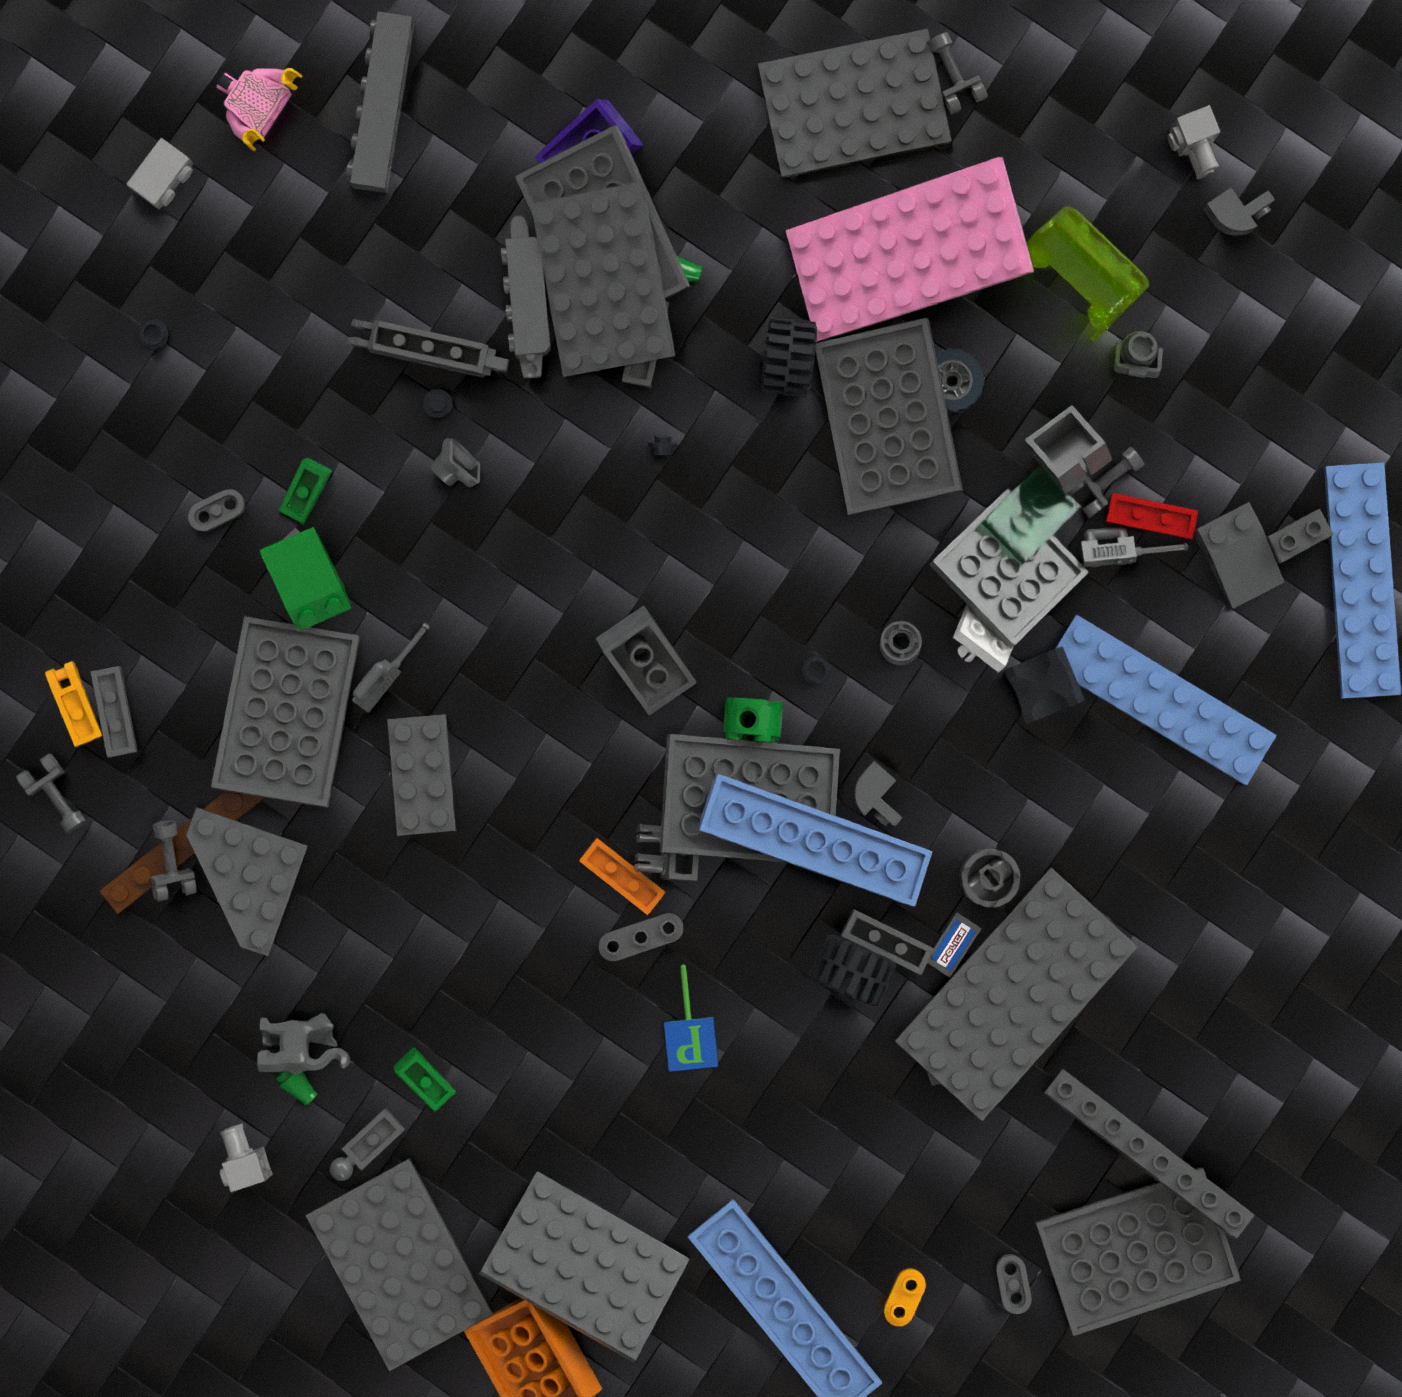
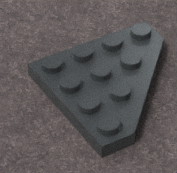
(248, 874)

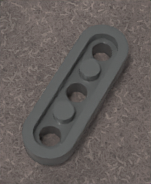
(651, 927)

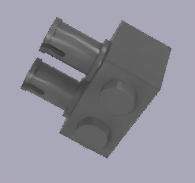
(669, 865)

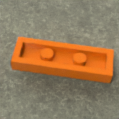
(622, 876)

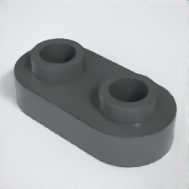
(217, 510)
(1013, 1283)

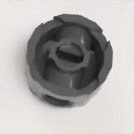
(989, 877)

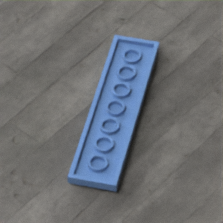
(1362, 580)
(1165, 701)
(814, 840)
(782, 1305)

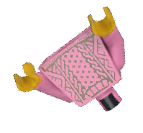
(256, 101)

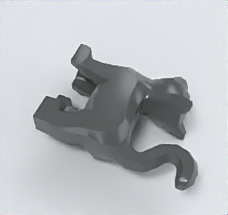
(294, 1041)

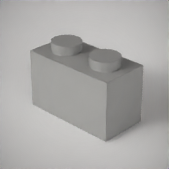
(161, 174)

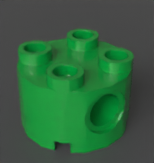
(738, 715)

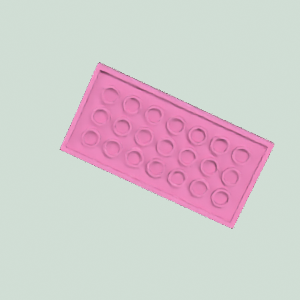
(910, 249)

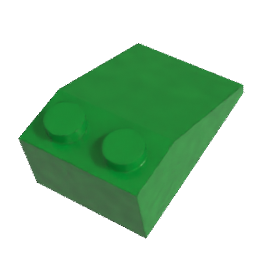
(306, 579)

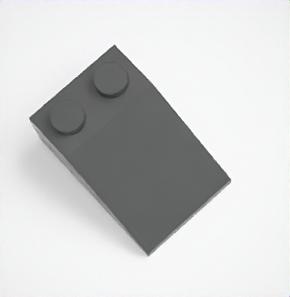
(1239, 555)
(646, 660)

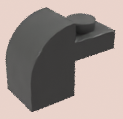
(1232, 216)
(868, 793)

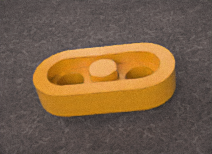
(903, 1297)

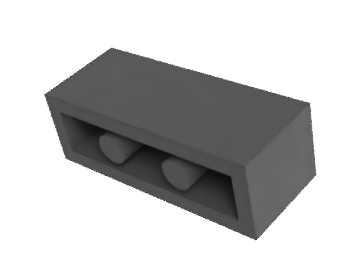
(887, 941)

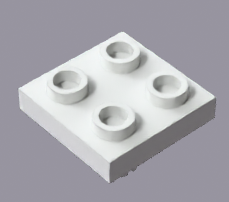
(980, 641)

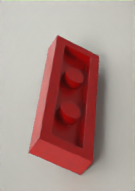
(1151, 516)

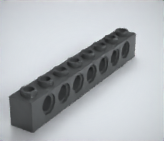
(1149, 1154)

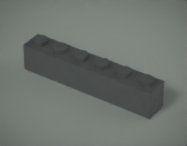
(381, 102)

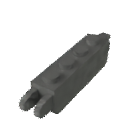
(528, 299)
(428, 348)

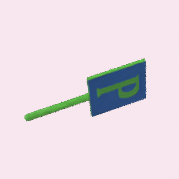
(690, 1041)

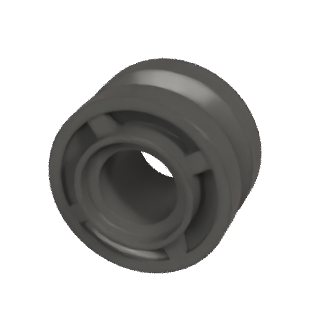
(904, 630)

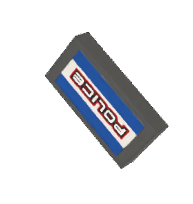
(953, 944)

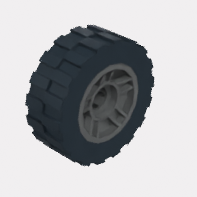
(968, 382)

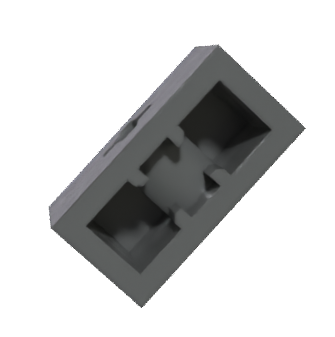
(1299, 536)

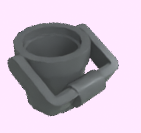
(1138, 352)
(455, 463)

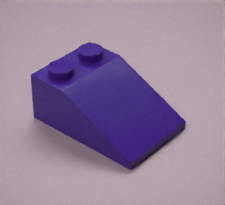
(591, 121)

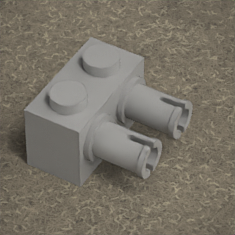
(1193, 136)
(243, 1165)

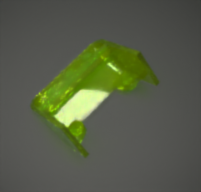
(1089, 265)

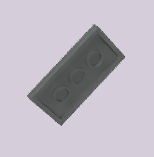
(421, 775)

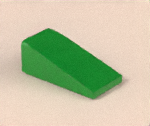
(304, 490)
(423, 1079)

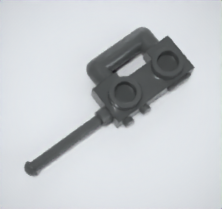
(1116, 553)
(382, 676)

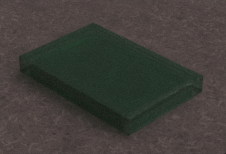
(1030, 515)

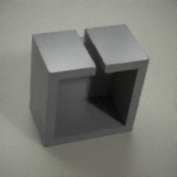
(1068, 449)

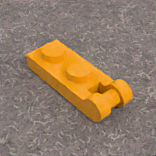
(74, 705)

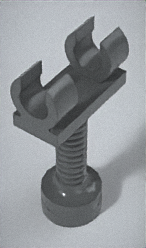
(940, 45)
(1130, 461)
(71, 819)
(165, 831)

